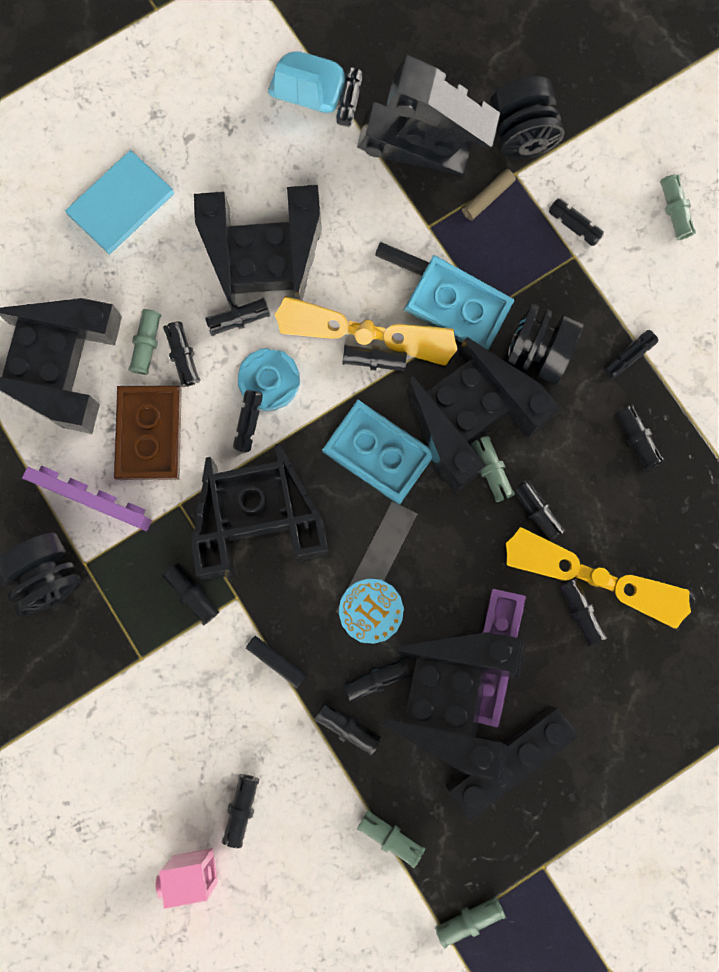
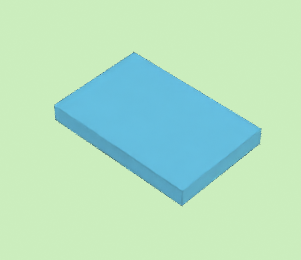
(119, 202)
(458, 302)
(378, 452)

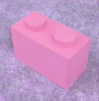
(187, 878)

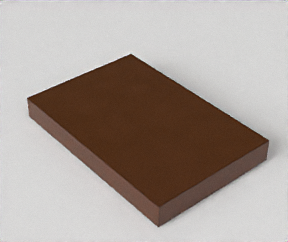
(148, 433)

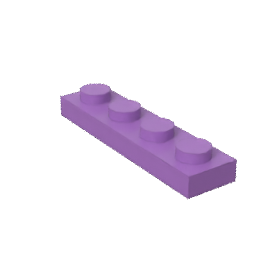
(77, 491)
(504, 619)

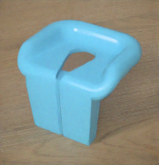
(307, 81)

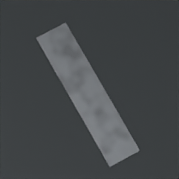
(385, 544)

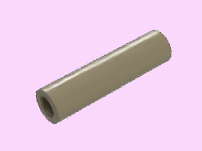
(489, 194)

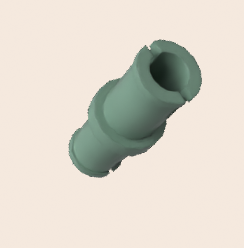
(677, 207)
(145, 342)
(494, 469)
(391, 839)
(470, 922)

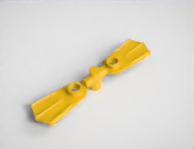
(311, 320)
(653, 598)

